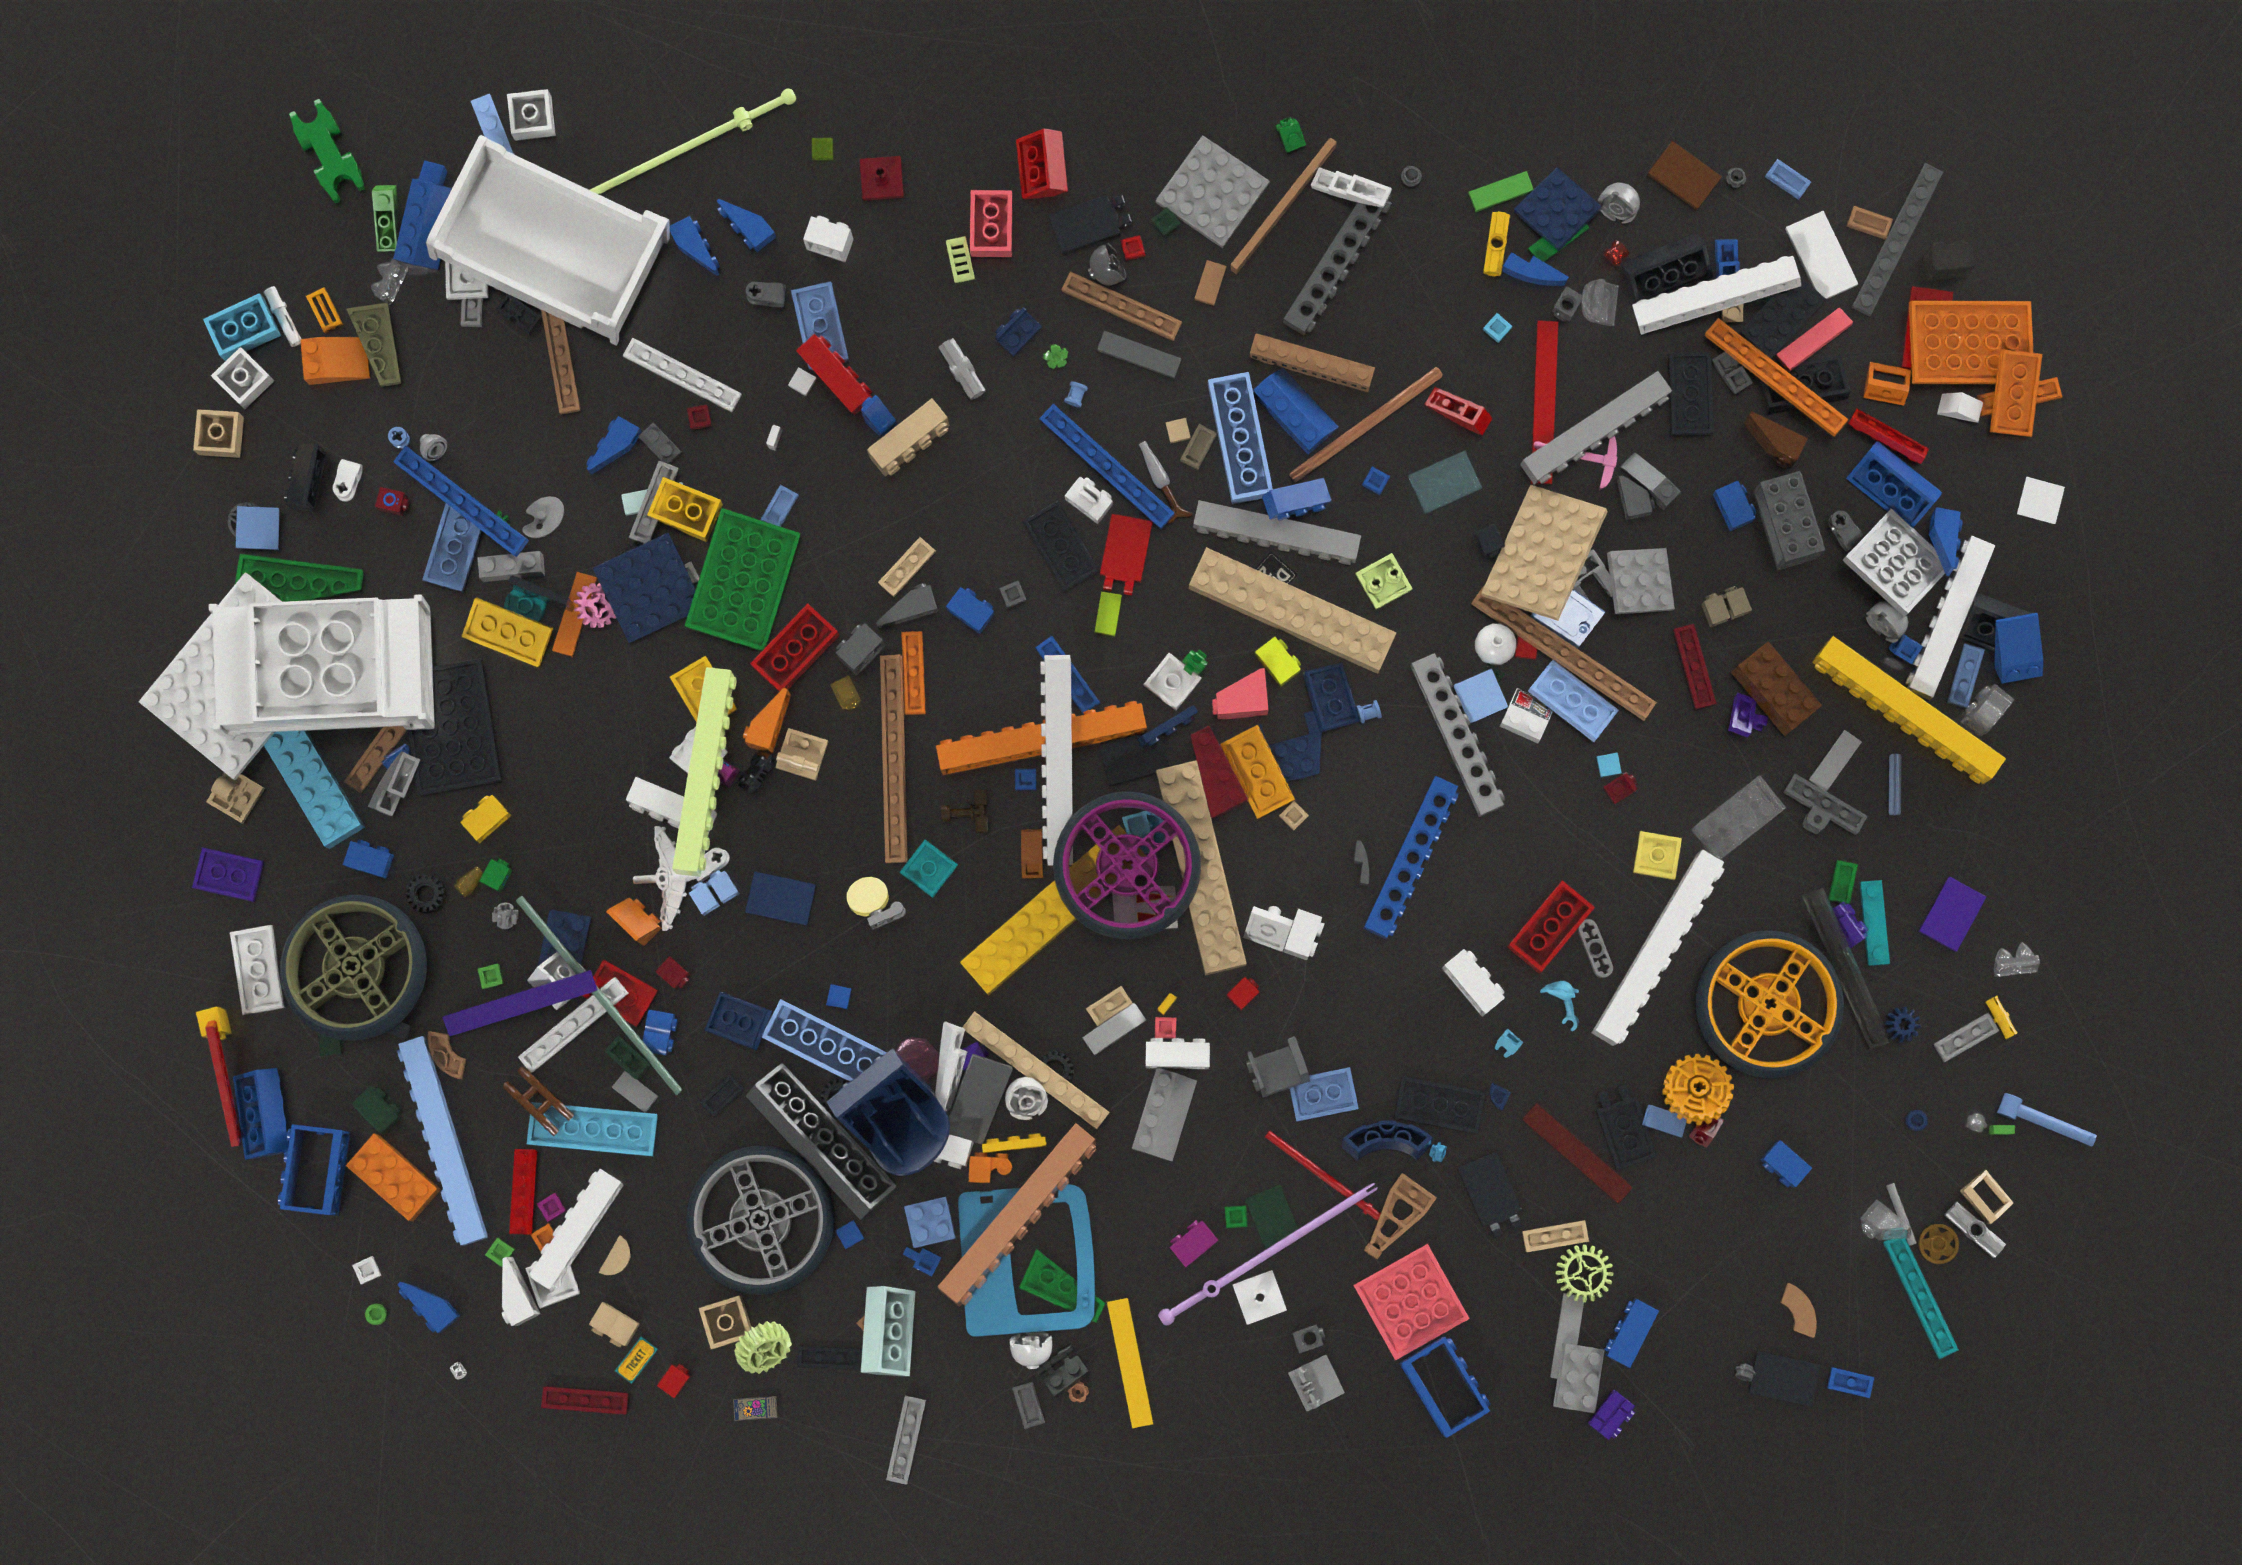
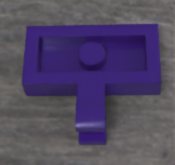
(1744, 716)

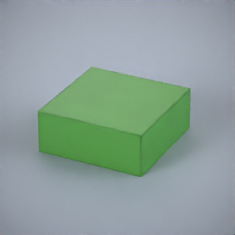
(490, 976)
(2001, 1129)
(499, 1251)

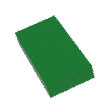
(1842, 882)

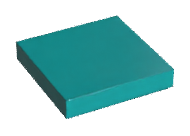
(928, 868)

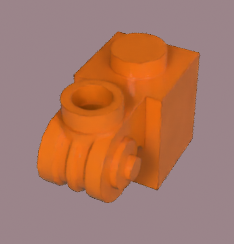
(982, 1166)

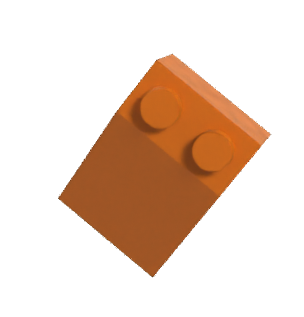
(333, 360)
(767, 724)
(635, 920)

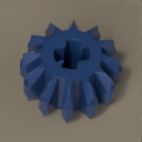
(1909, 1028)

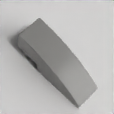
(394, 784)
(1114, 1029)

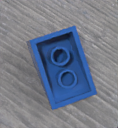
(2018, 648)

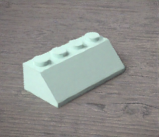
(888, 1331)

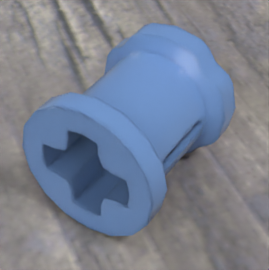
(1076, 394)
(398, 431)
(1369, 711)

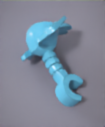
(1565, 992)

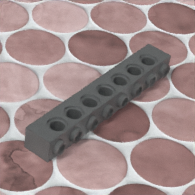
(1294, 318)

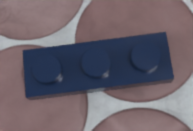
(1168, 727)

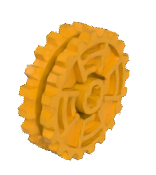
(1682, 1093)

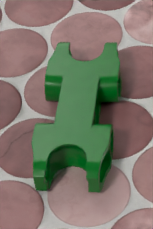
(319, 136)

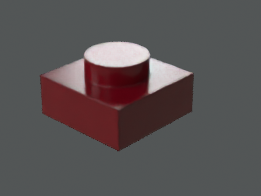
(699, 417)

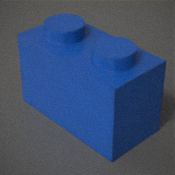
(1734, 505)
(970, 609)
(368, 859)
(1785, 1164)

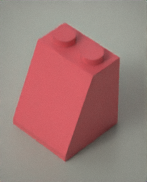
(1243, 698)

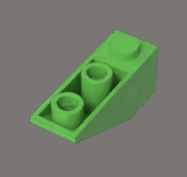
(385, 216)

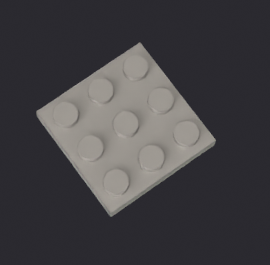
(1640, 581)

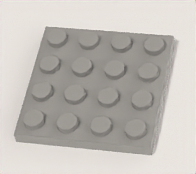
(1212, 191)
(1896, 562)

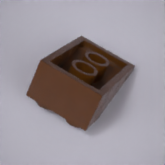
(1777, 441)

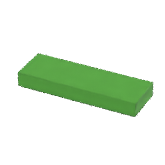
(1501, 191)

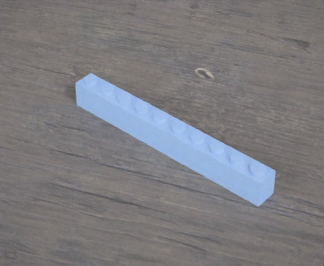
(442, 1140)

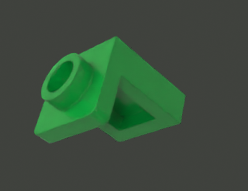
(1291, 134)

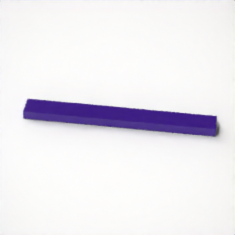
(520, 1003)

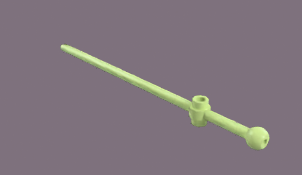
(742, 119)

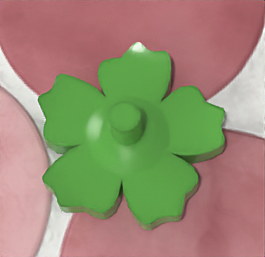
(1056, 356)

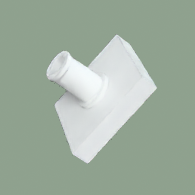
(1268, 927)
(1259, 1297)

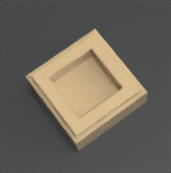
(1178, 430)
(1293, 815)

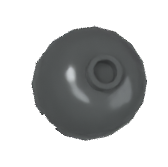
(1106, 266)

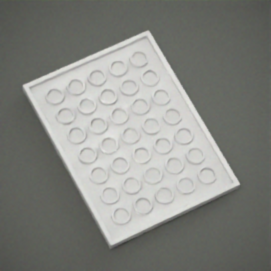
(186, 691)

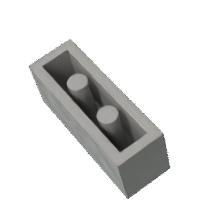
(503, 566)

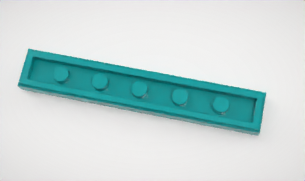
(1921, 1297)

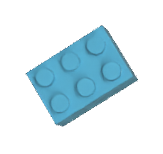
(243, 326)

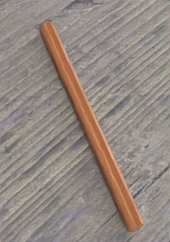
(1366, 424)

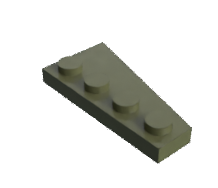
(377, 339)

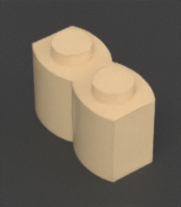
(614, 1324)

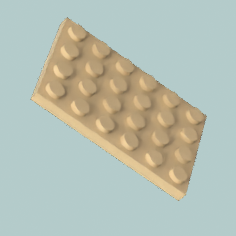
(1544, 552)

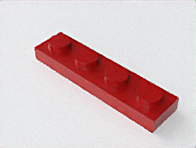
(1889, 436)
(523, 1191)

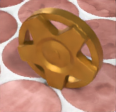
(1938, 1244)

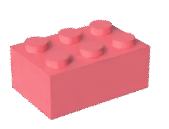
(991, 223)

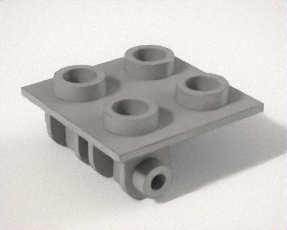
(1316, 1383)

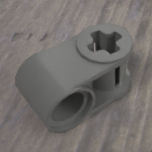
(768, 294)
(1847, 532)

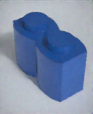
(658, 1032)

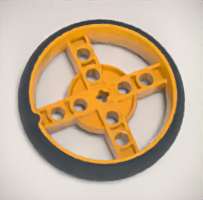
(1801, 955)

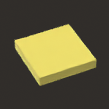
(1657, 855)

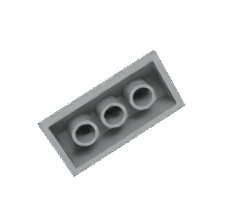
(1164, 1114)

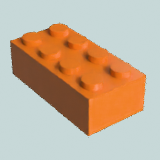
(393, 1177)

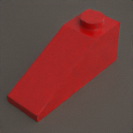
(1459, 410)

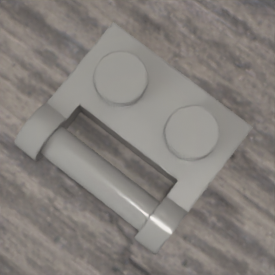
(880, 918)

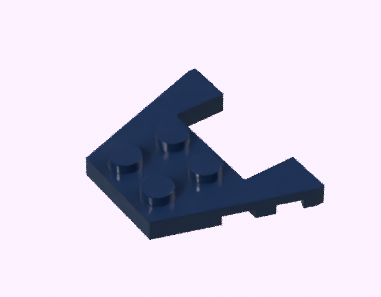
(1299, 756)

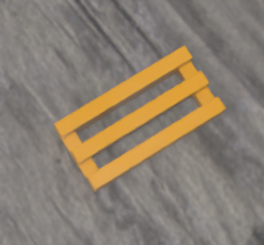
(332, 325)

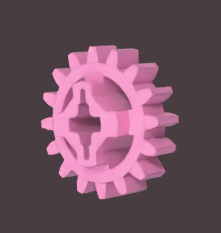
(593, 612)

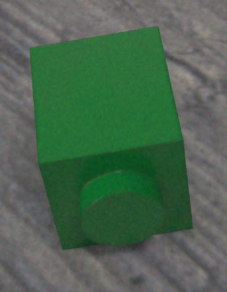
(496, 874)

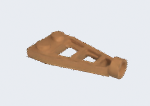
(1413, 1195)

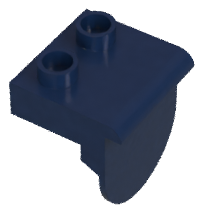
(893, 1115)

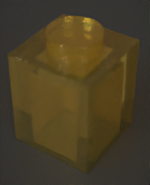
(846, 693)

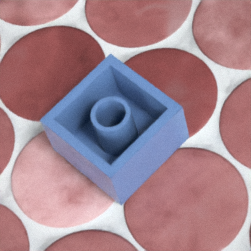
(930, 1222)

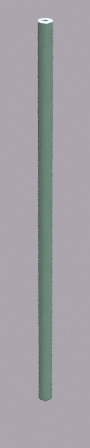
(600, 996)

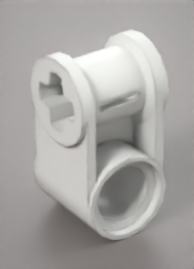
(347, 476)
(712, 865)

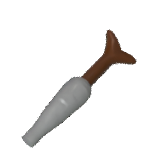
(1161, 481)

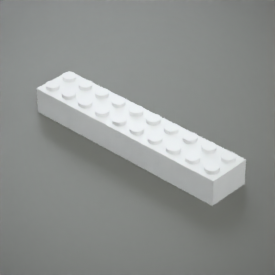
(1657, 948)

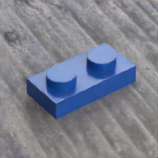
(1850, 1382)

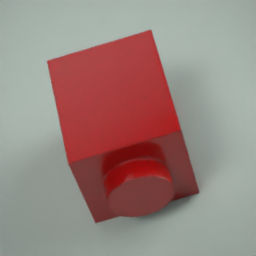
(1243, 993)
(674, 1380)

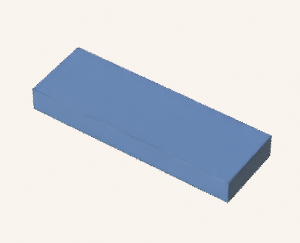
(1965, 676)

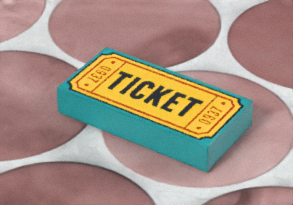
(636, 1360)

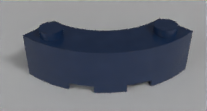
(1387, 1136)

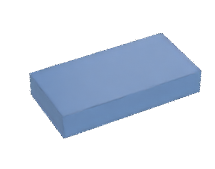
(1788, 179)
(780, 506)
(1664, 1121)

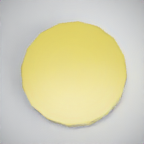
(867, 896)

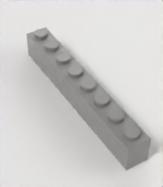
(1595, 428)
(1285, 533)

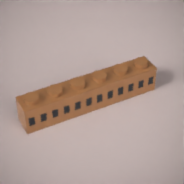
(1311, 362)

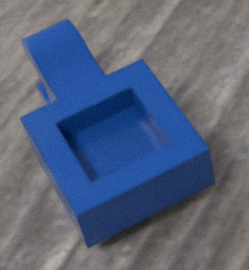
(925, 1260)

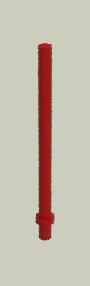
(1367, 1208)

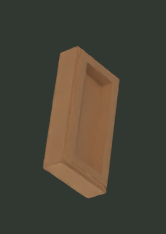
(1869, 222)
(1210, 283)

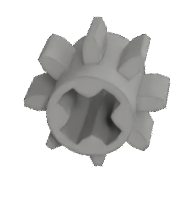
(505, 915)

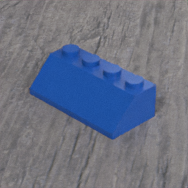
(419, 217)
(1294, 410)
(1894, 484)
(261, 1113)

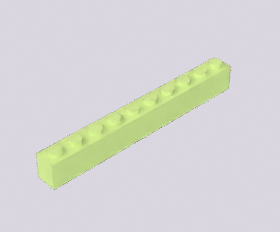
(703, 772)

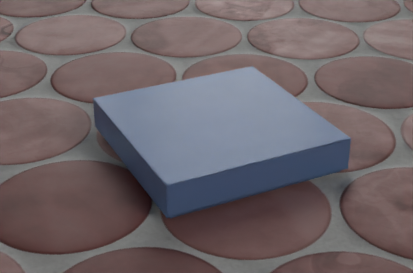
(257, 528)

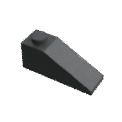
(1650, 479)
(912, 606)

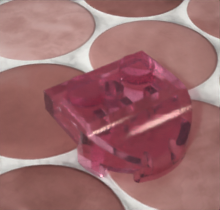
(920, 1056)

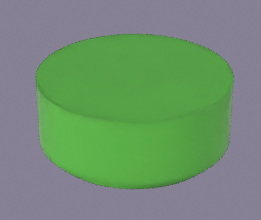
(376, 1314)

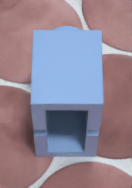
(722, 886)

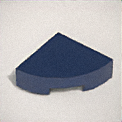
(1499, 1096)

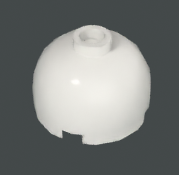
(1495, 644)
(1026, 1098)
(1031, 1349)

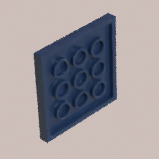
(647, 587)

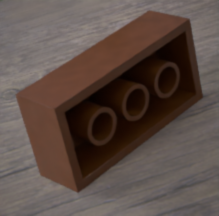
(1776, 688)

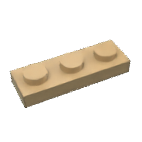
(906, 567)
(1555, 1236)

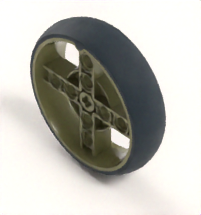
(321, 921)

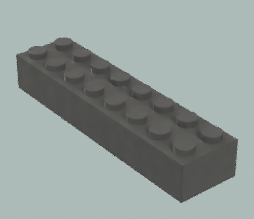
(821, 1141)

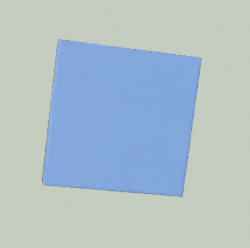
(1480, 695)

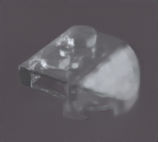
(1600, 302)

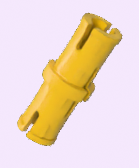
(2001, 1017)

